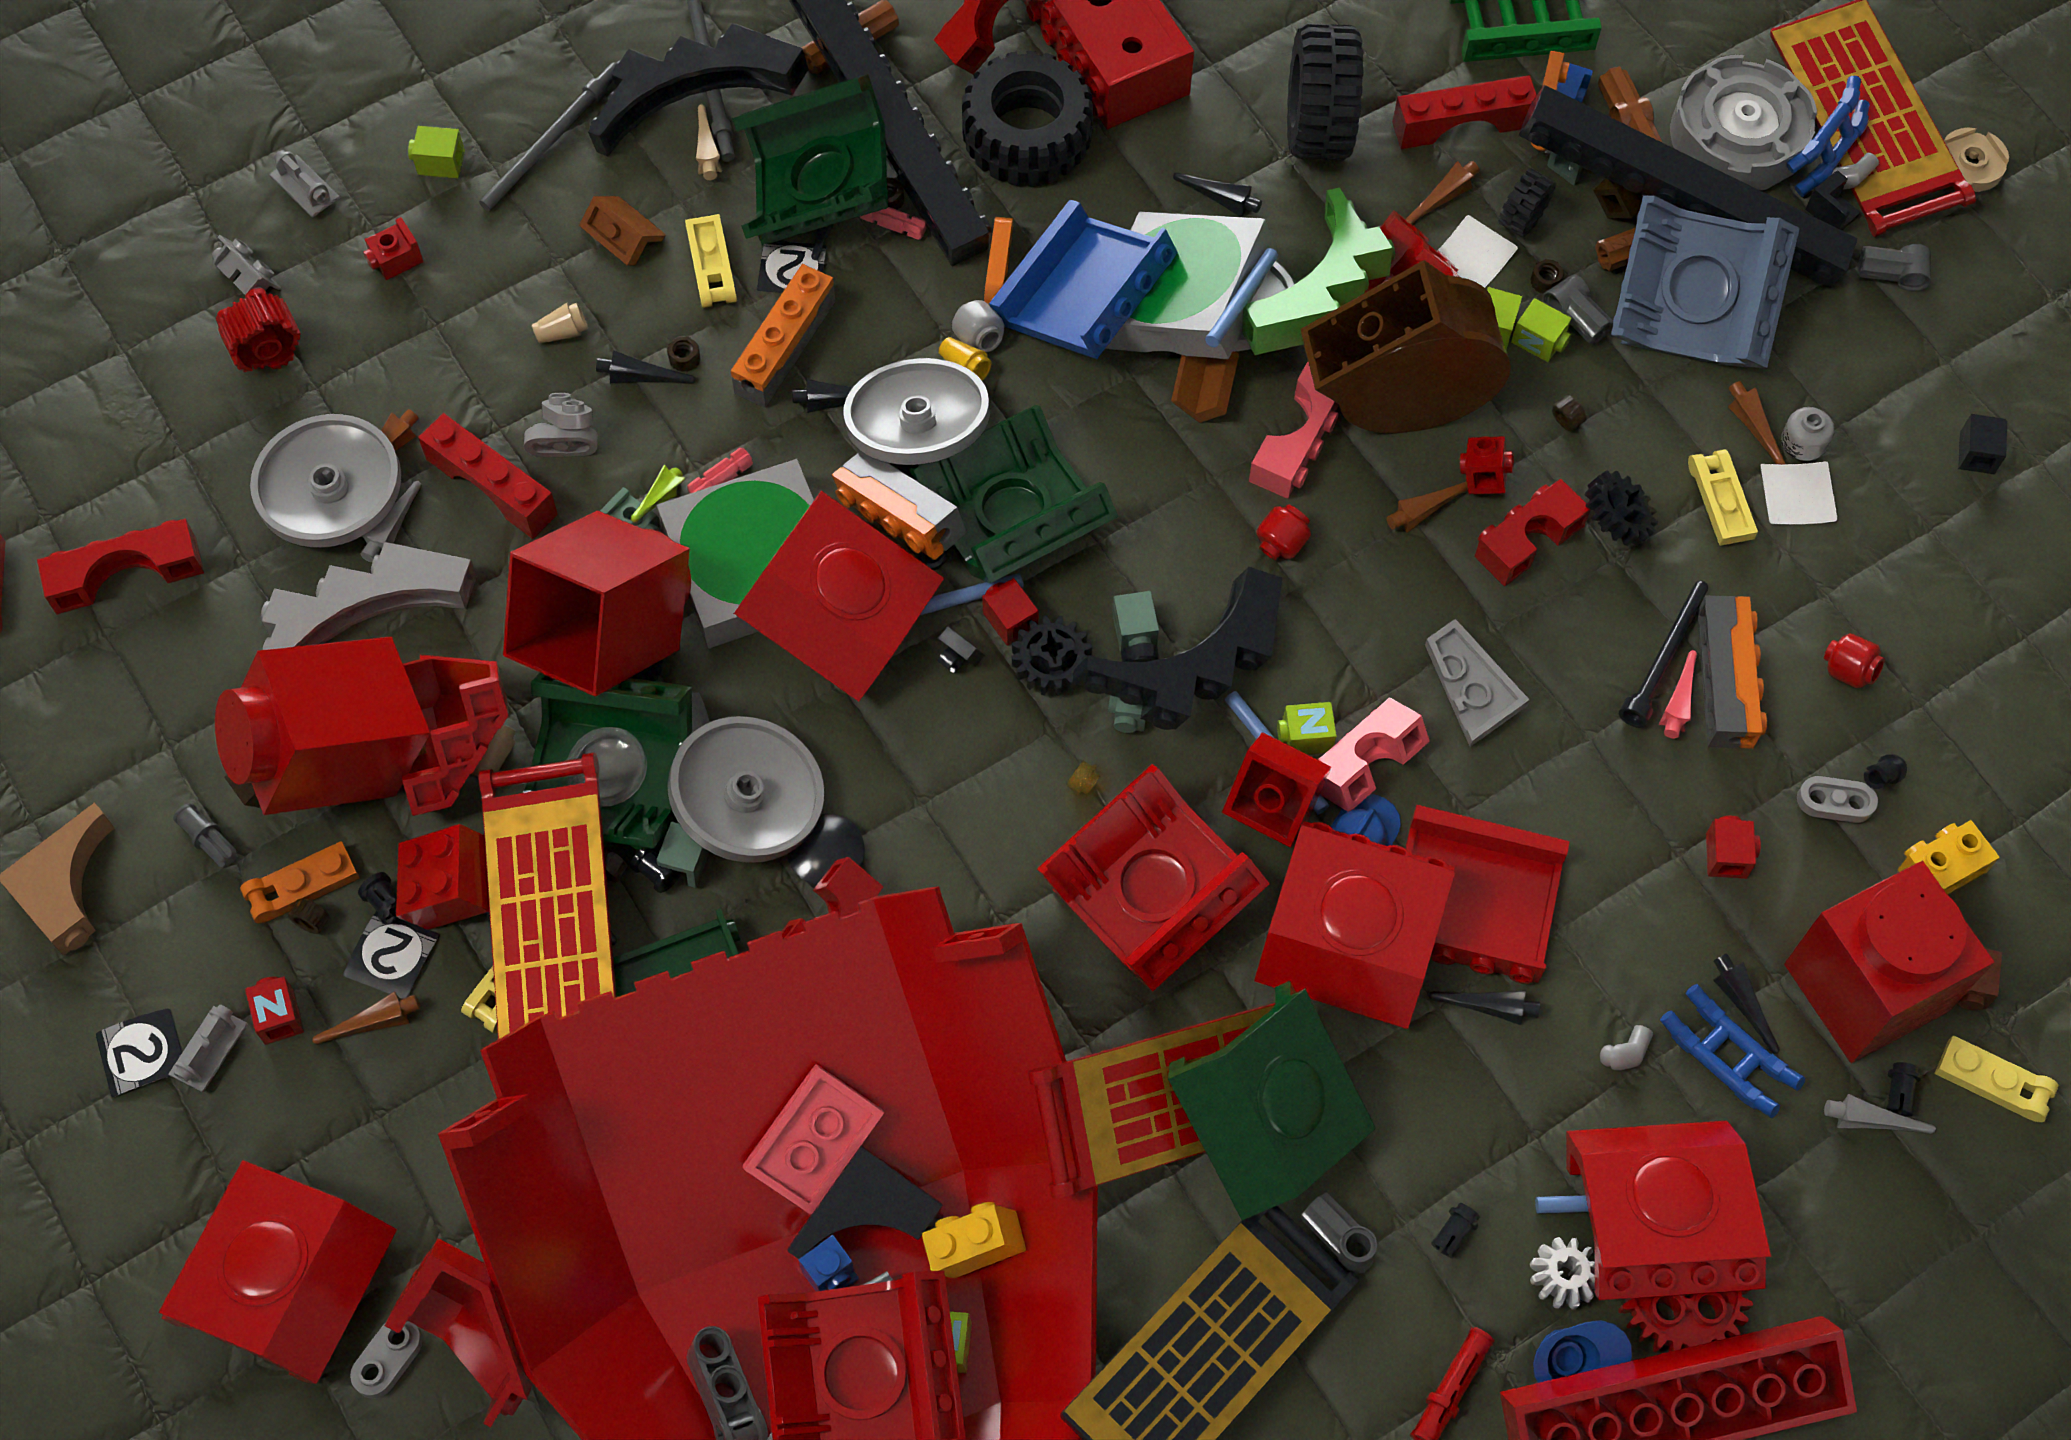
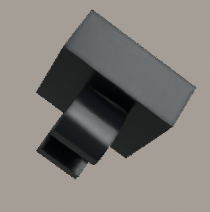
(958, 651)

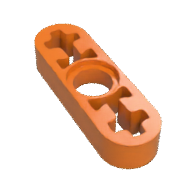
(998, 256)

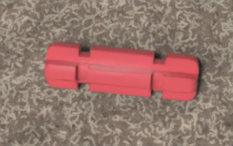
(898, 222)
(722, 471)

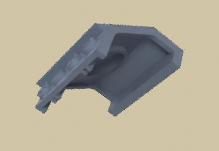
(1704, 285)

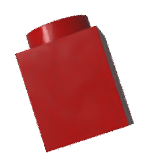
(596, 602)
(321, 725)
(1887, 961)

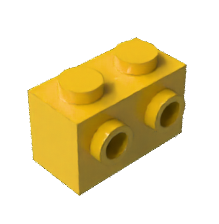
(1955, 856)
(973, 1240)

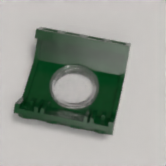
(635, 737)

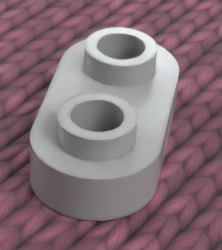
(566, 412)
(552, 441)
(1835, 799)
(388, 1358)

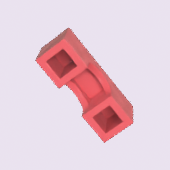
(1386, 733)

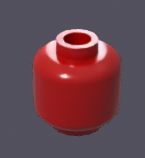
(1283, 532)
(1854, 660)

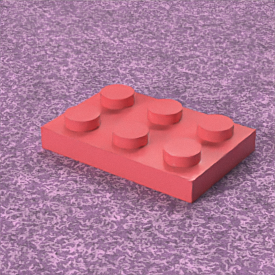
(813, 1139)

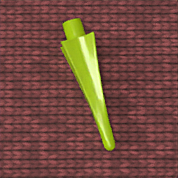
(661, 491)

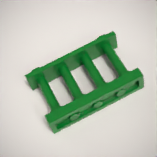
(1527, 39)

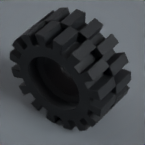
(1527, 202)

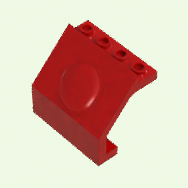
(839, 596)
(1151, 878)
(1356, 923)
(1670, 1209)
(278, 1271)
(863, 1362)

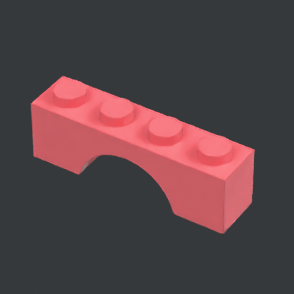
(1283, 458)

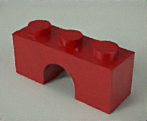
(1552, 512)
(841, 890)

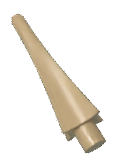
(707, 152)

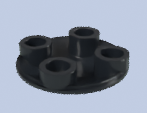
(829, 841)

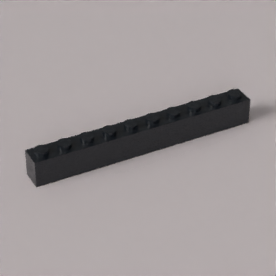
(909, 148)
(1661, 171)

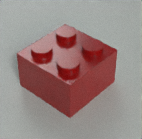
(1276, 789)
(442, 877)

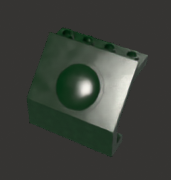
(816, 160)
(1015, 496)
(1273, 1105)

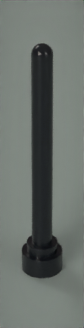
(1638, 708)

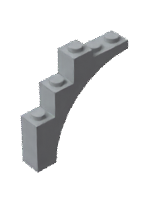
(397, 580)

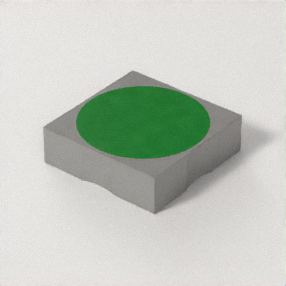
(1197, 284)
(732, 539)

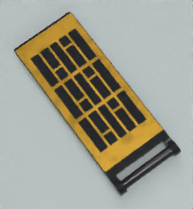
(1213, 1339)

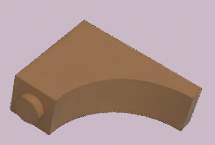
(51, 878)

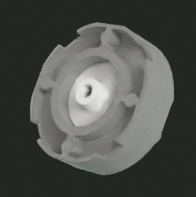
(1744, 119)

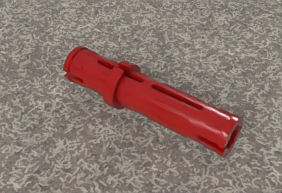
(1444, 1402)

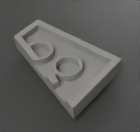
(1473, 682)

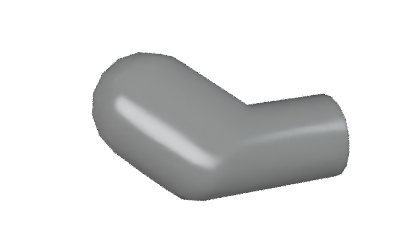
(1858, 172)
(1628, 1054)

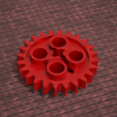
(1689, 1325)

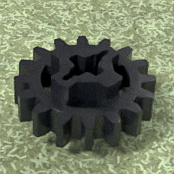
(1621, 508)
(1036, 661)

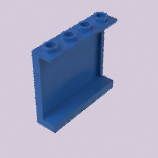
(1082, 281)

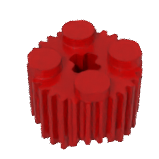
(259, 331)

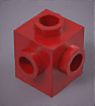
(1486, 464)

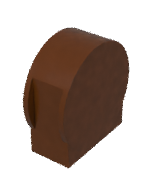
(1409, 352)

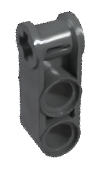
(734, 1416)

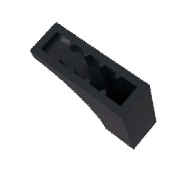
(868, 1195)

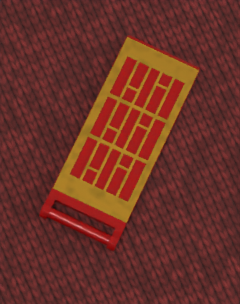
(1899, 132)
(546, 892)
(1123, 1105)

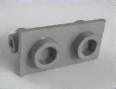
(302, 183)
(235, 258)
(208, 1048)

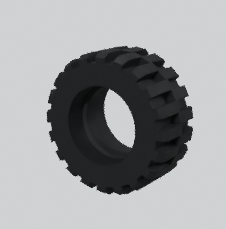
(1032, 83)
(1324, 91)

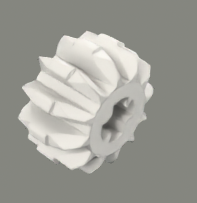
(1549, 1264)

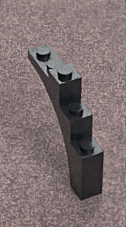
(692, 68)
(1169, 684)

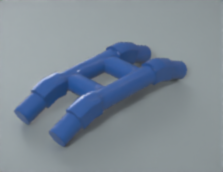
(1821, 143)
(1755, 1053)

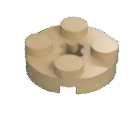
(1987, 149)

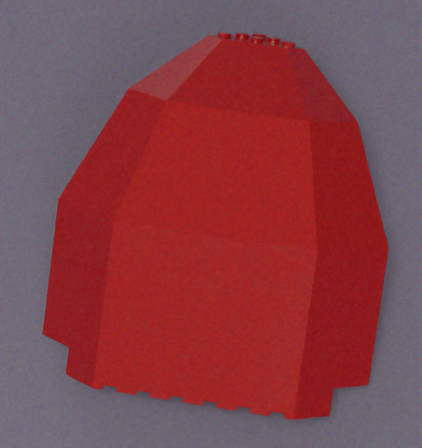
(622, 1196)

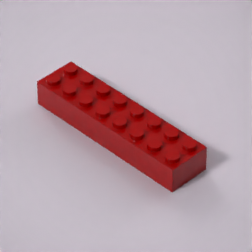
(1697, 1392)

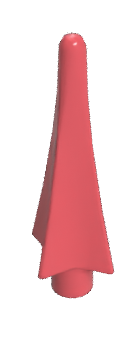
(1679, 707)

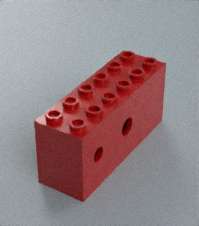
(1123, 50)

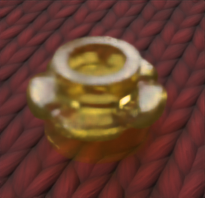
(1083, 778)

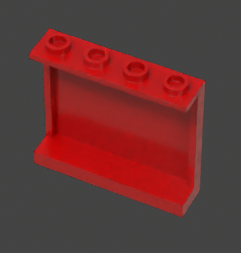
(1499, 893)

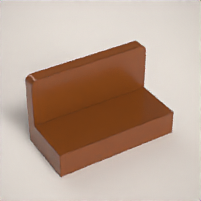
(619, 227)
(1204, 385)

